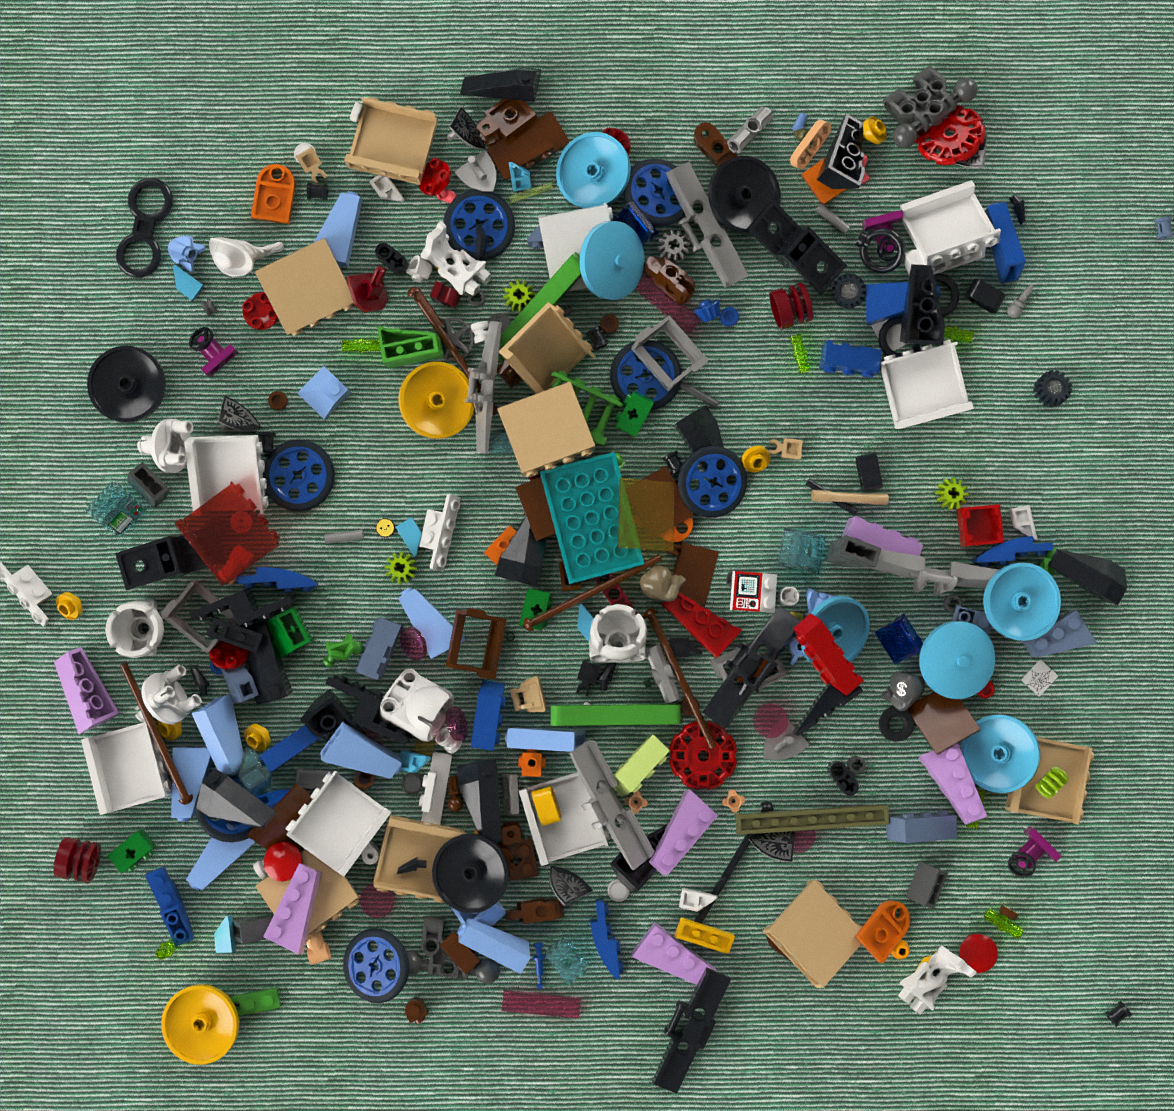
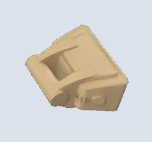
(532, 695)

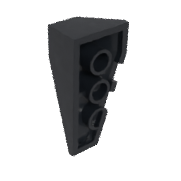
(506, 84)
(1094, 574)
(481, 795)
(228, 800)
(636, 878)

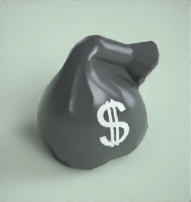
(904, 690)

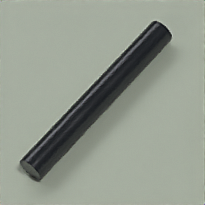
(844, 505)

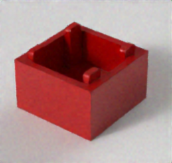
(980, 525)

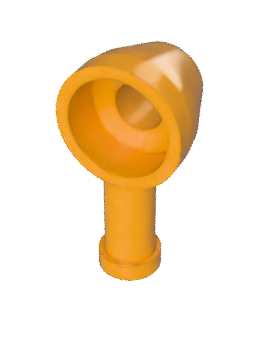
(902, 944)

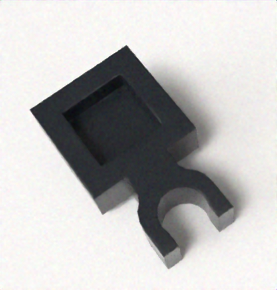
(681, 647)
(588, 674)

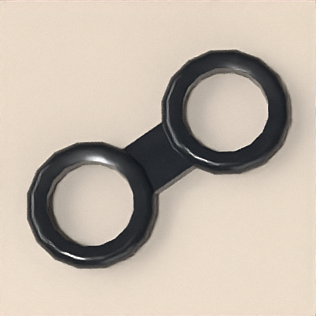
(144, 227)
(897, 320)

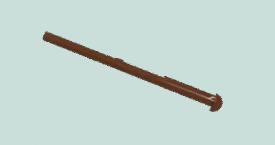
(437, 324)
(650, 614)
(528, 624)
(186, 799)

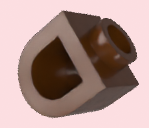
(363, 780)
(416, 1010)

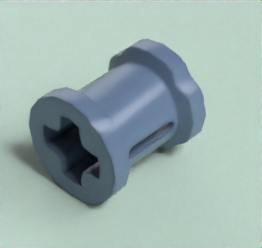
(1164, 228)

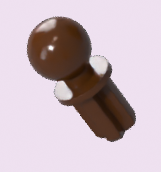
(454, 803)

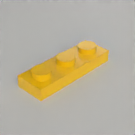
(704, 935)

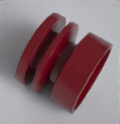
(795, 304)
(77, 860)

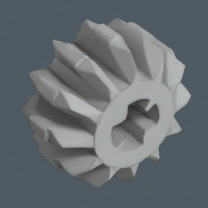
(668, 241)

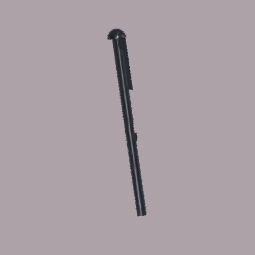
(767, 806)

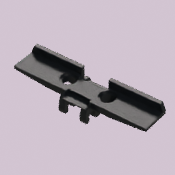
(729, 698)
(696, 1032)

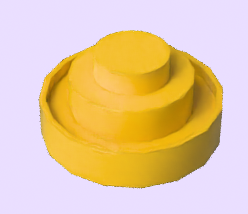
(874, 130)
(756, 458)
(69, 605)
(169, 731)
(257, 737)

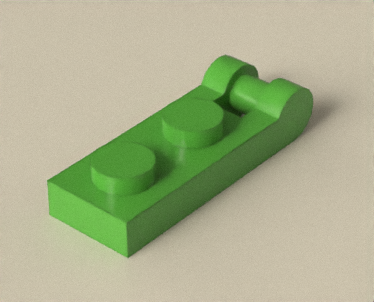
(257, 1001)

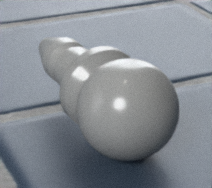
(1015, 309)

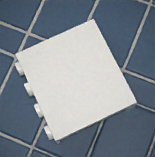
(948, 224)
(566, 232)
(924, 384)
(223, 459)
(126, 768)
(337, 823)
(575, 830)

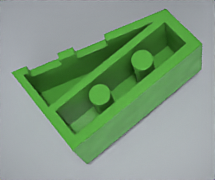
(408, 347)

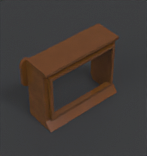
(493, 644)

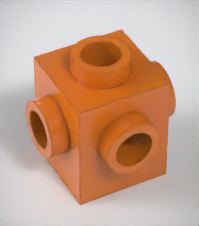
(528, 769)

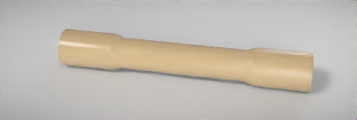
(828, 496)

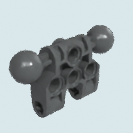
(927, 105)
(433, 929)

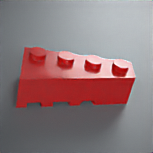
(826, 655)

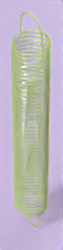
(531, 194)

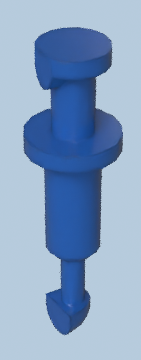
(539, 957)

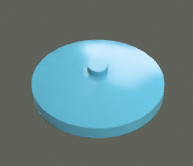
(593, 170)
(611, 260)
(1022, 601)
(846, 622)
(957, 659)
(1001, 754)

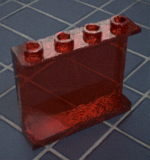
(229, 533)

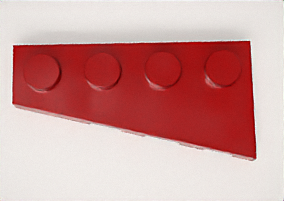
(705, 626)

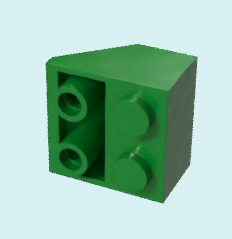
(289, 632)

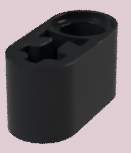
(388, 261)
(984, 296)
(868, 472)
(849, 778)

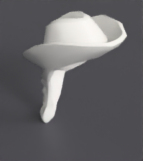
(238, 256)

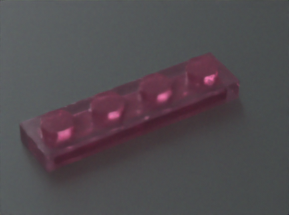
(678, 312)
(541, 1004)

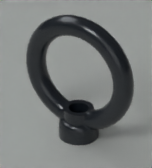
(864, 241)

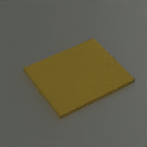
(646, 514)

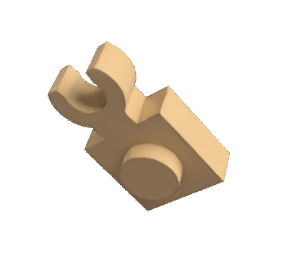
(310, 162)
(790, 448)

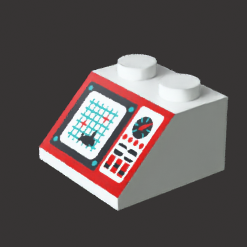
(753, 592)

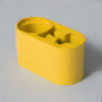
(547, 806)

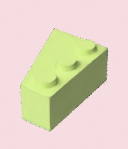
(640, 765)

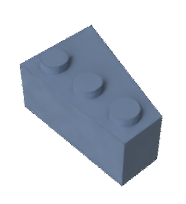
(1066, 634)
(922, 827)

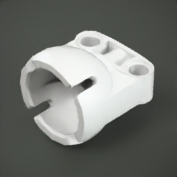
(125, 629)
(617, 635)
(416, 705)

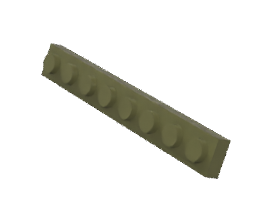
(812, 819)

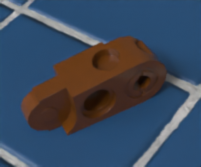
(713, 140)
(670, 279)
(536, 910)

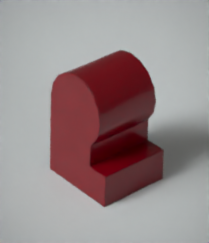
(445, 295)

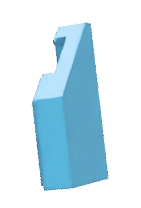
(520, 177)
(187, 284)
(410, 534)
(584, 622)
(413, 761)
(225, 937)

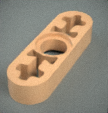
(802, 154)

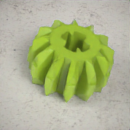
(512, 299)
(948, 499)
(403, 561)
(1052, 782)

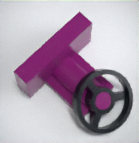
(884, 243)
(212, 351)
(1031, 852)

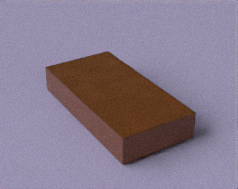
(459, 953)

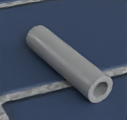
(832, 218)
(344, 536)

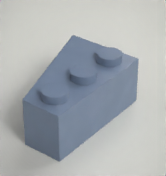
(379, 648)

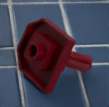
(368, 290)

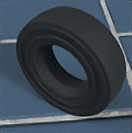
(907, 728)

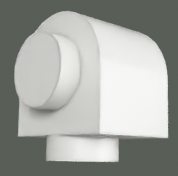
(419, 269)

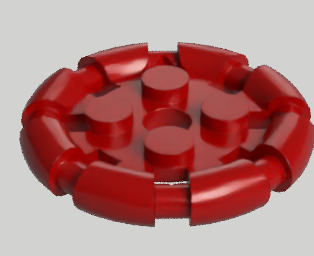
(952, 144)
(702, 767)

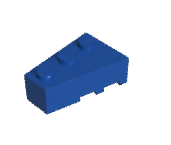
(850, 359)
(488, 716)

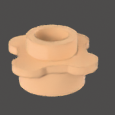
(738, 801)
(636, 807)

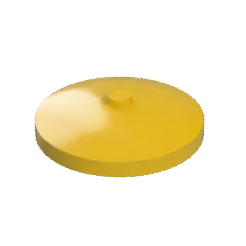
(434, 400)
(200, 1024)

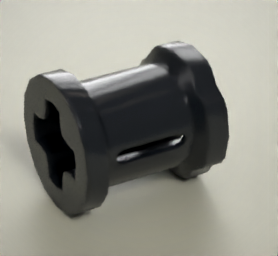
(317, 191)
(597, 338)
(267, 440)
(673, 462)
(1118, 1014)

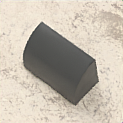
(147, 484)
(926, 885)

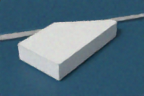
(386, 189)
(1023, 521)
(695, 900)

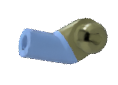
(798, 127)

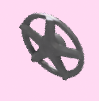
(455, 337)

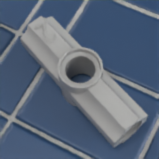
(750, 129)
(662, 674)

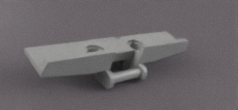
(689, 193)
(486, 373)
(914, 567)
(607, 807)

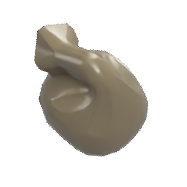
(660, 584)

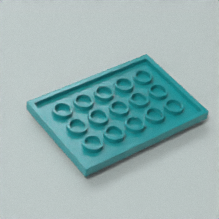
(586, 517)

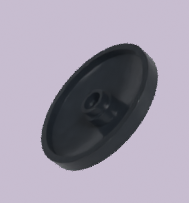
(741, 191)
(126, 384)
(470, 873)

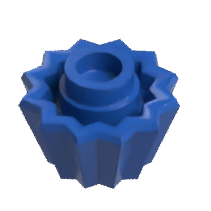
(708, 310)

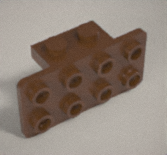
(530, 145)

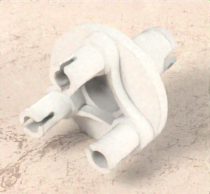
(167, 444)
(166, 697)

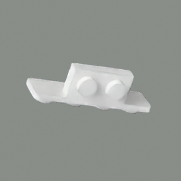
(439, 530)
(28, 589)
(435, 788)

